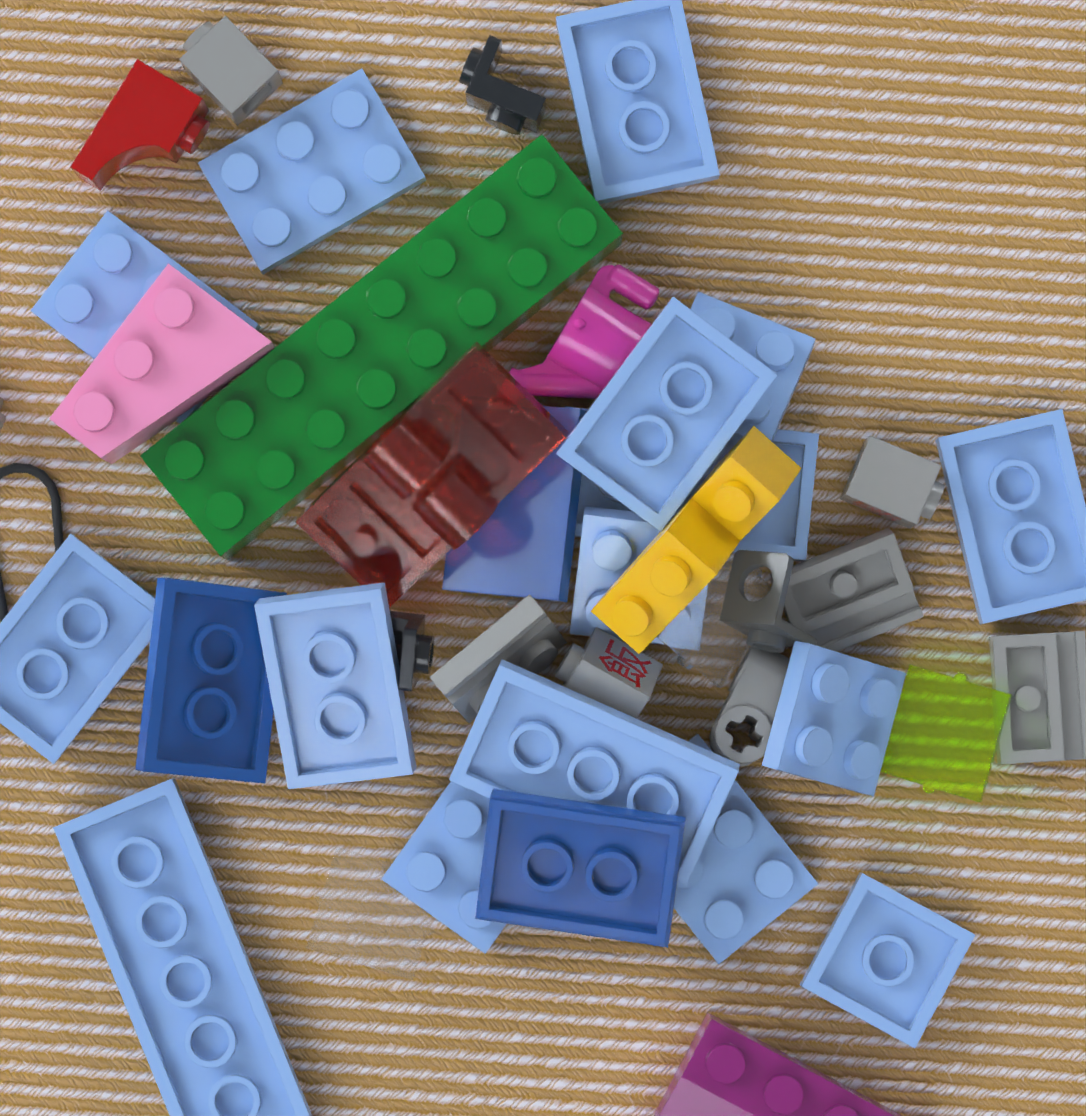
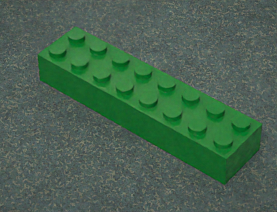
(381, 347)

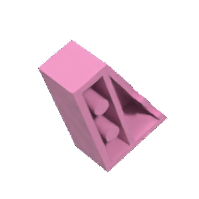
(158, 366)

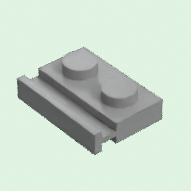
(852, 592)
(520, 637)
(1047, 695)

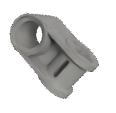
(753, 700)

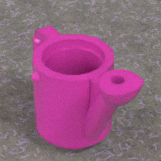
(593, 339)

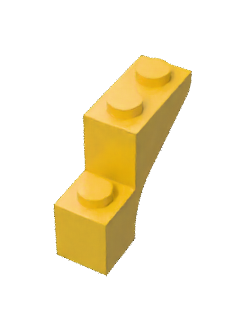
(697, 540)

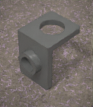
(761, 618)

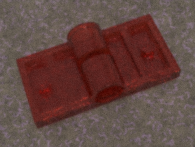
(433, 475)

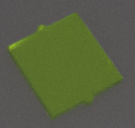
(945, 733)

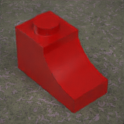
(143, 121)

